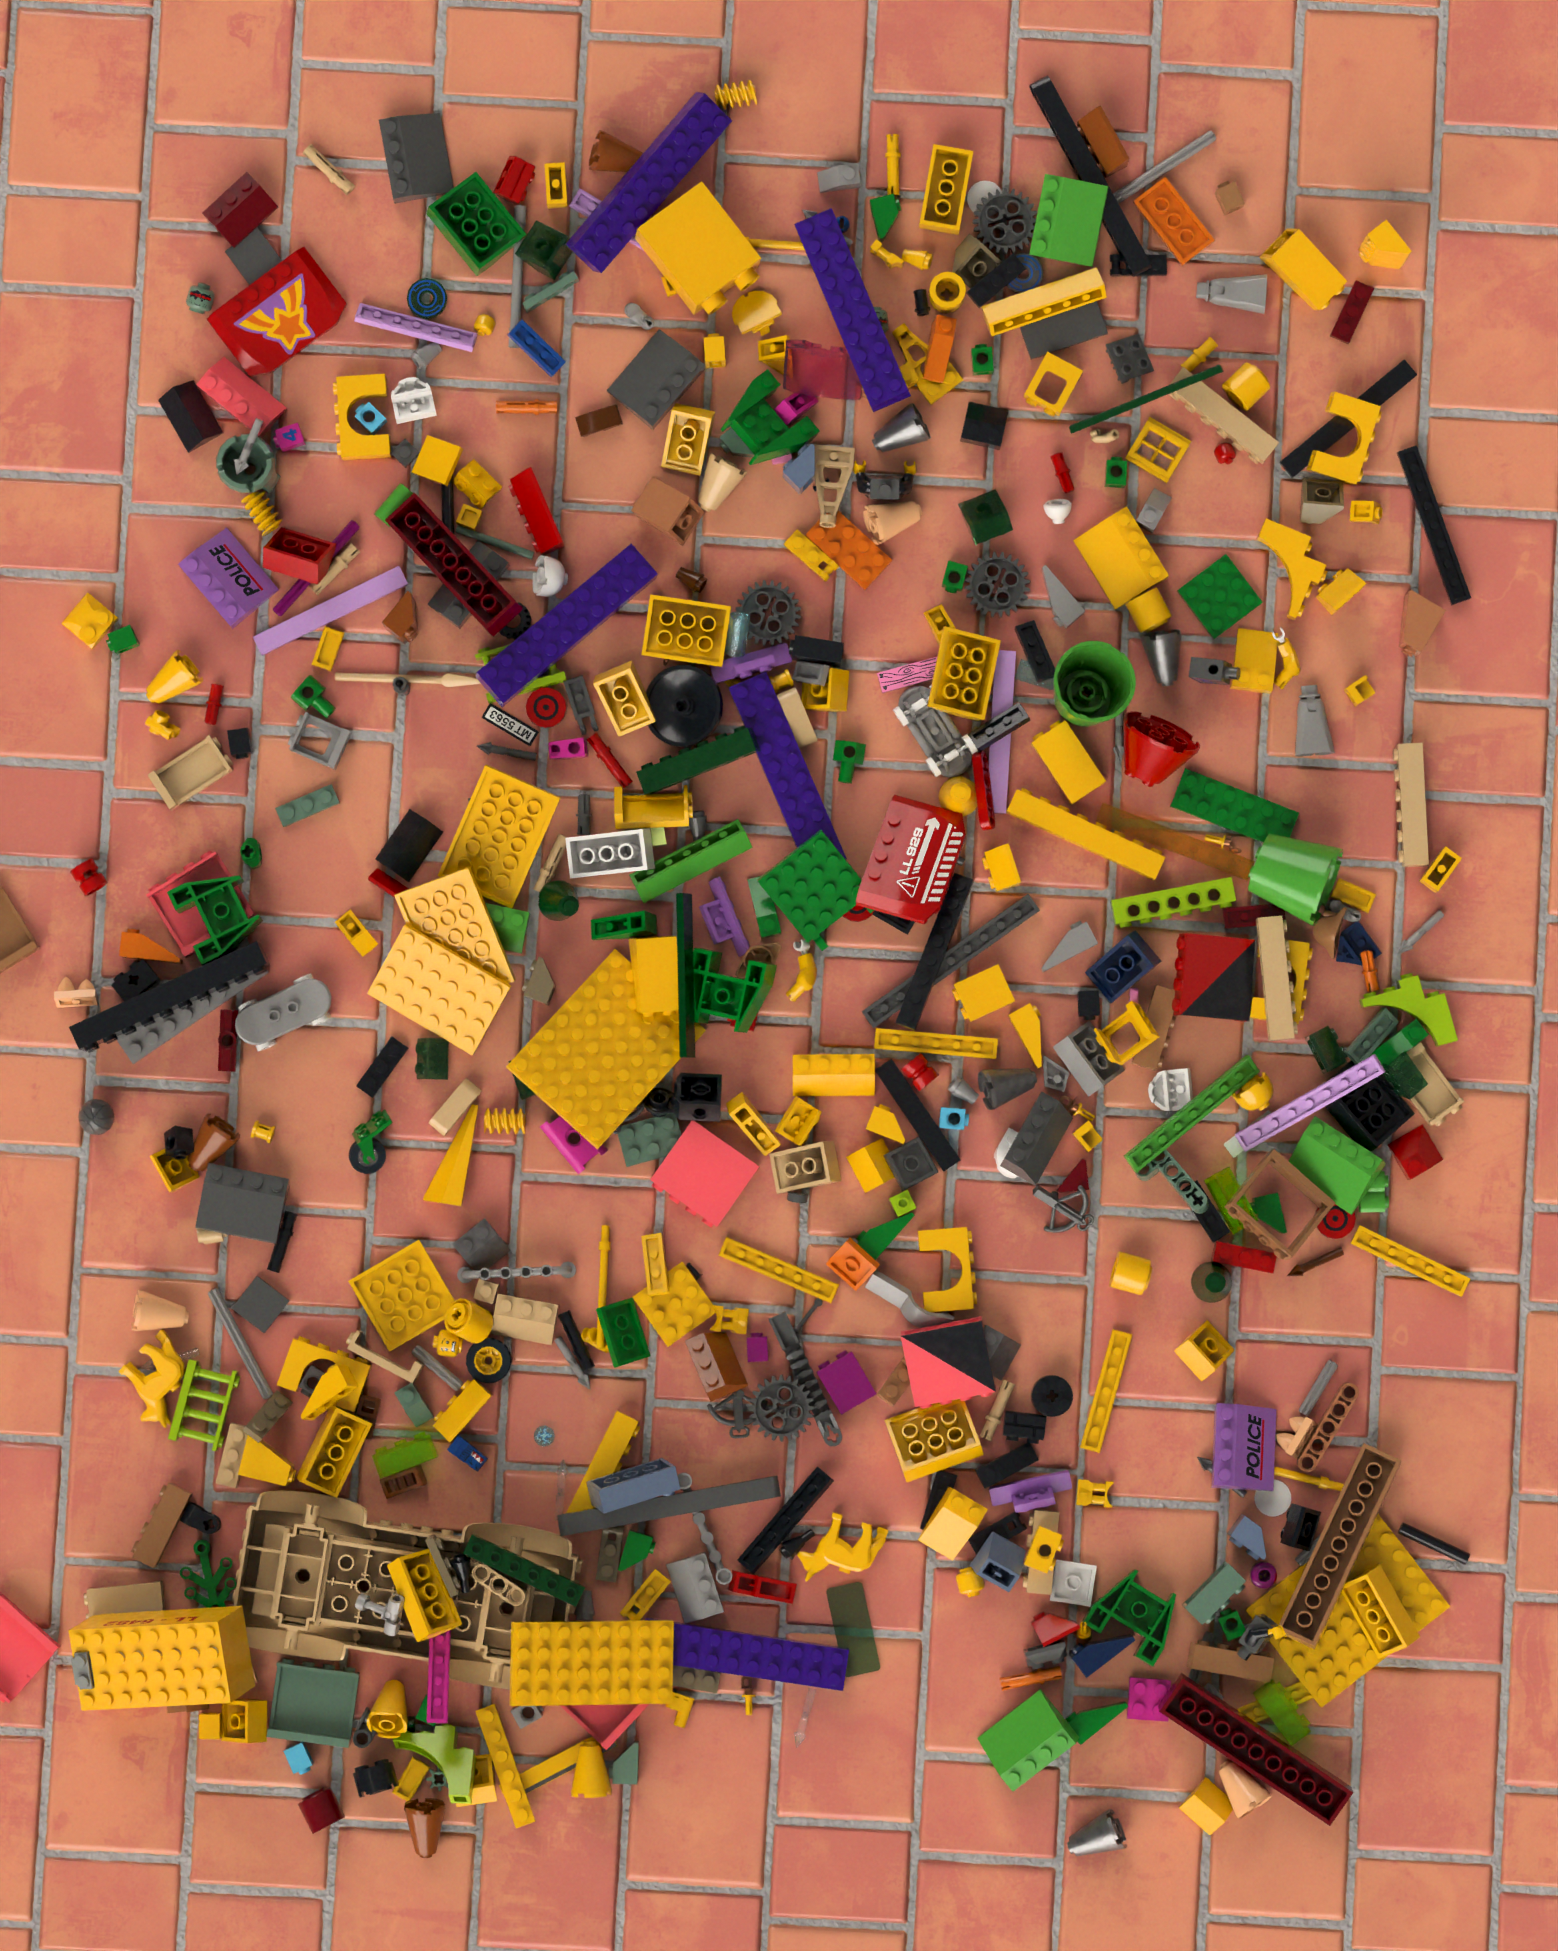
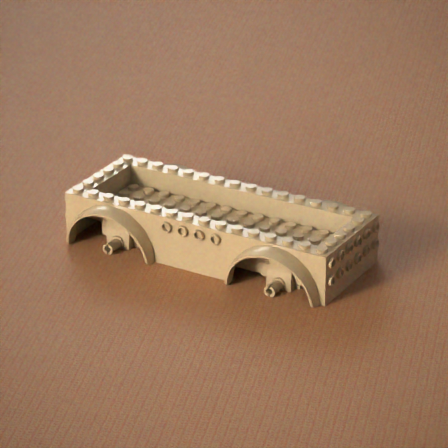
(341, 1548)

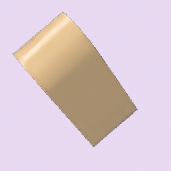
(797, 717)
(455, 1106)
(505, 1593)

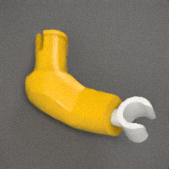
(1290, 660)
(807, 973)

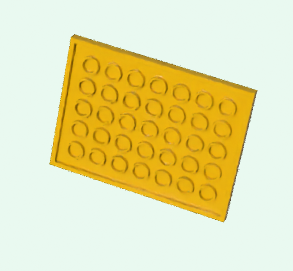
(599, 1053)
(1343, 1647)

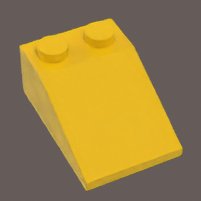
(687, 438)
(1256, 658)
(624, 698)
(952, 1523)

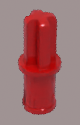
(1062, 472)
(213, 704)

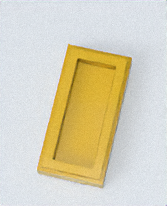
(328, 648)
(1353, 895)
(411, 1779)

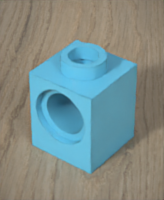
(378, 422)
(944, 1122)
(299, 1758)

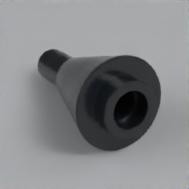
(791, 1547)
(461, 1566)

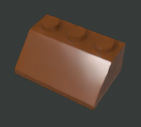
(1103, 142)
(402, 619)
(716, 1364)

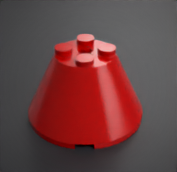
(1154, 747)

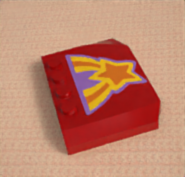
(279, 314)

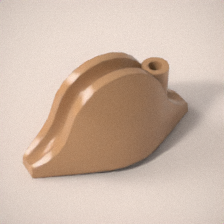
(1328, 930)
(764, 953)

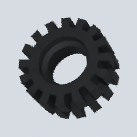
(521, 628)

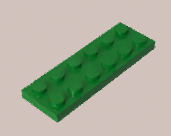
(1232, 807)

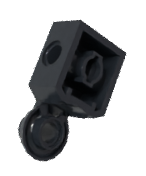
(694, 1098)

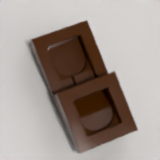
(598, 420)
(368, 1410)

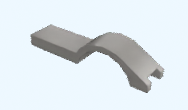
(902, 1298)

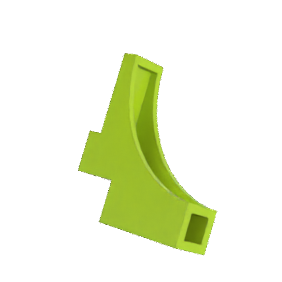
(1429, 1011)
(442, 1750)

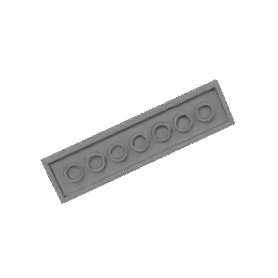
(151, 1037)

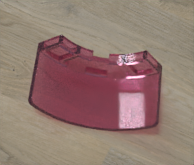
(820, 371)

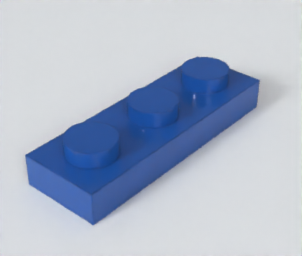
(536, 348)

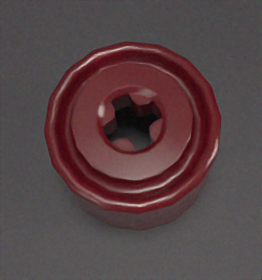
(321, 1809)

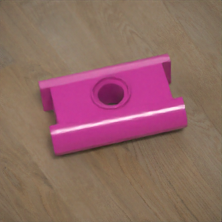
(575, 1154)

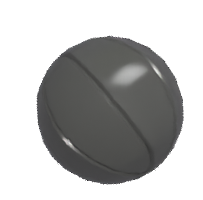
(96, 1117)

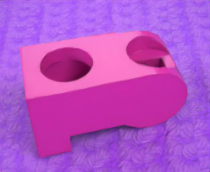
(568, 749)

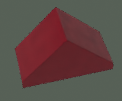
(1077, 1177)

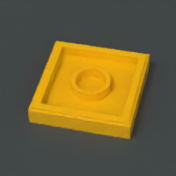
(437, 460)

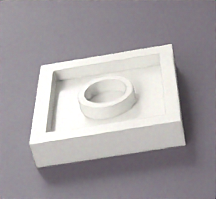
(1073, 1583)

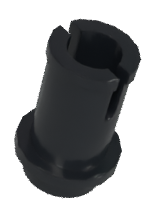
(921, 302)

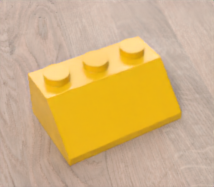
(461, 1409)

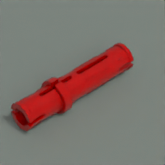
(604, 753)

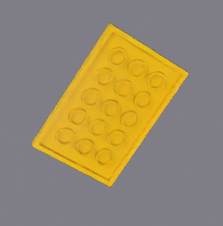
(500, 834)
(457, 917)
(439, 989)

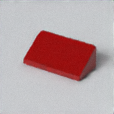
(386, 882)

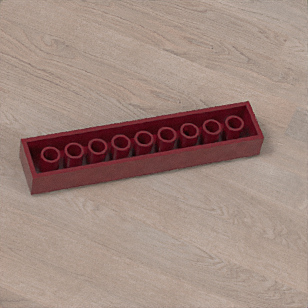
(1255, 1749)

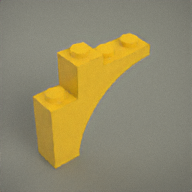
(1301, 570)

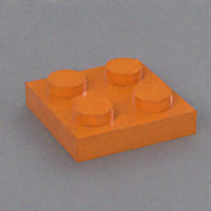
(852, 1264)

